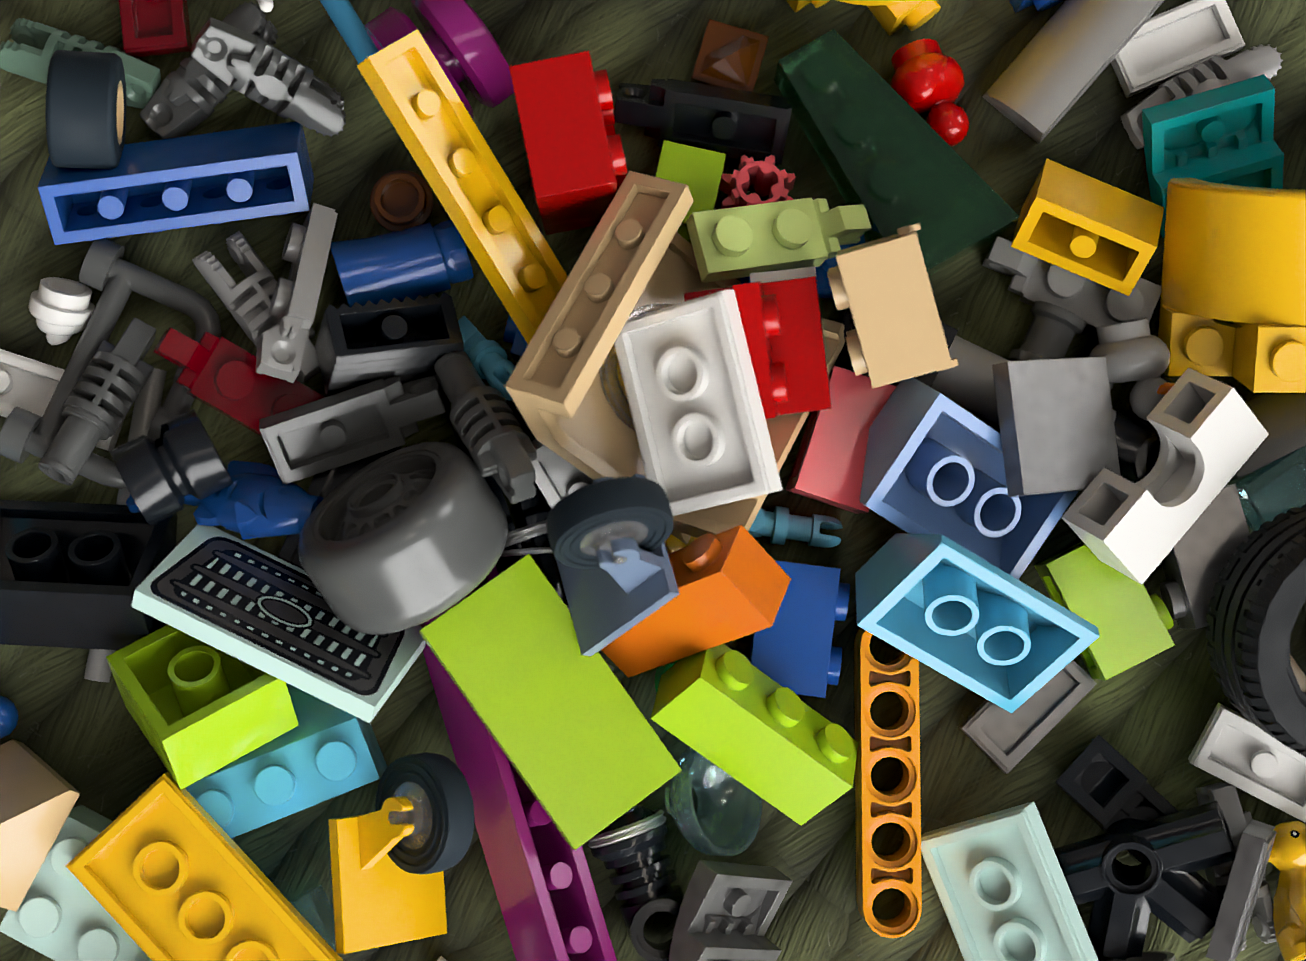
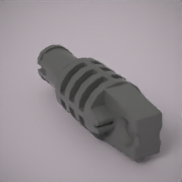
(99, 401)
(487, 427)

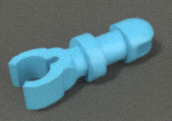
(487, 357)
(782, 526)

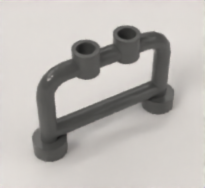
(116, 278)

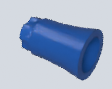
(402, 263)

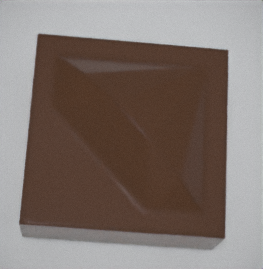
(729, 57)

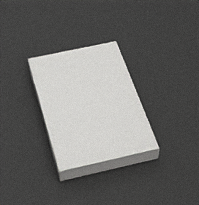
(697, 403)

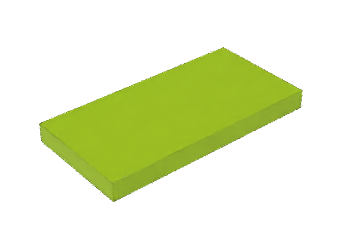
(547, 705)

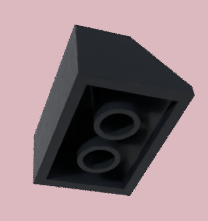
(75, 573)

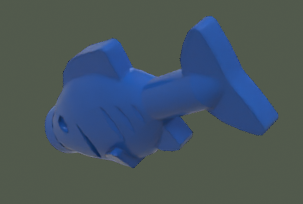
(253, 504)

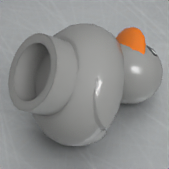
(1137, 357)

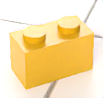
(1088, 227)

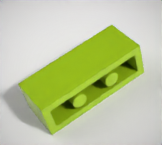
(756, 731)

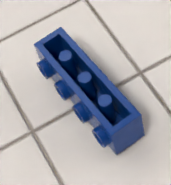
(182, 184)

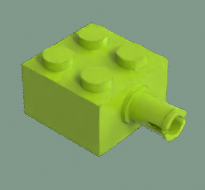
(198, 702)

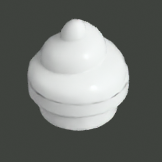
(61, 308)

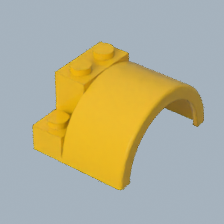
(1239, 261)

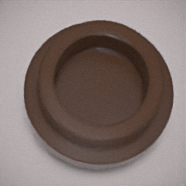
(401, 200)

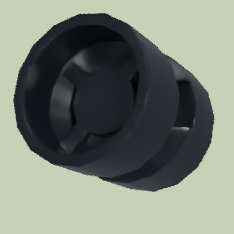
(171, 467)

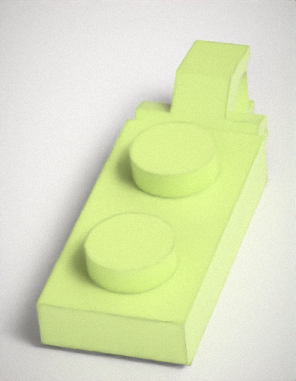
(772, 236)

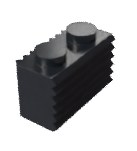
(385, 341)

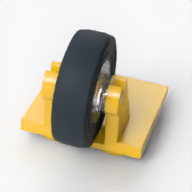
(395, 859)

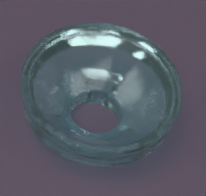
(726, 809)

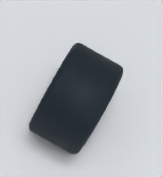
(85, 109)

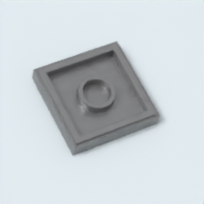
(1055, 423)

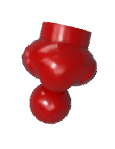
(931, 86)

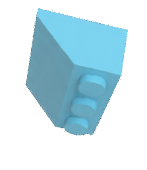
(967, 618)
(297, 770)

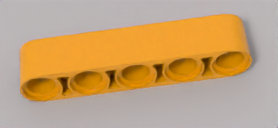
(898, 805)

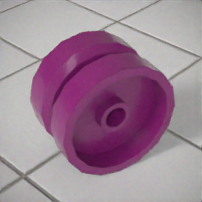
(457, 42)

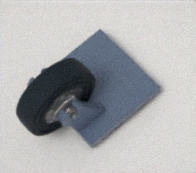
(612, 556)

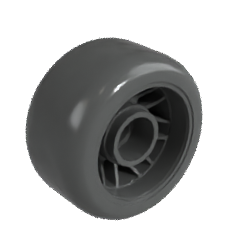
(403, 538)

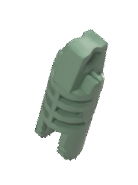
(36, 44)

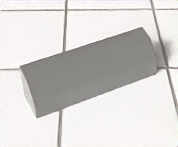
(1065, 61)

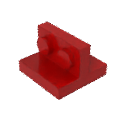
(784, 343)

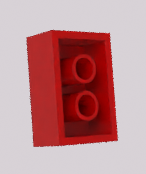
(569, 139)

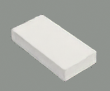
(1176, 43)

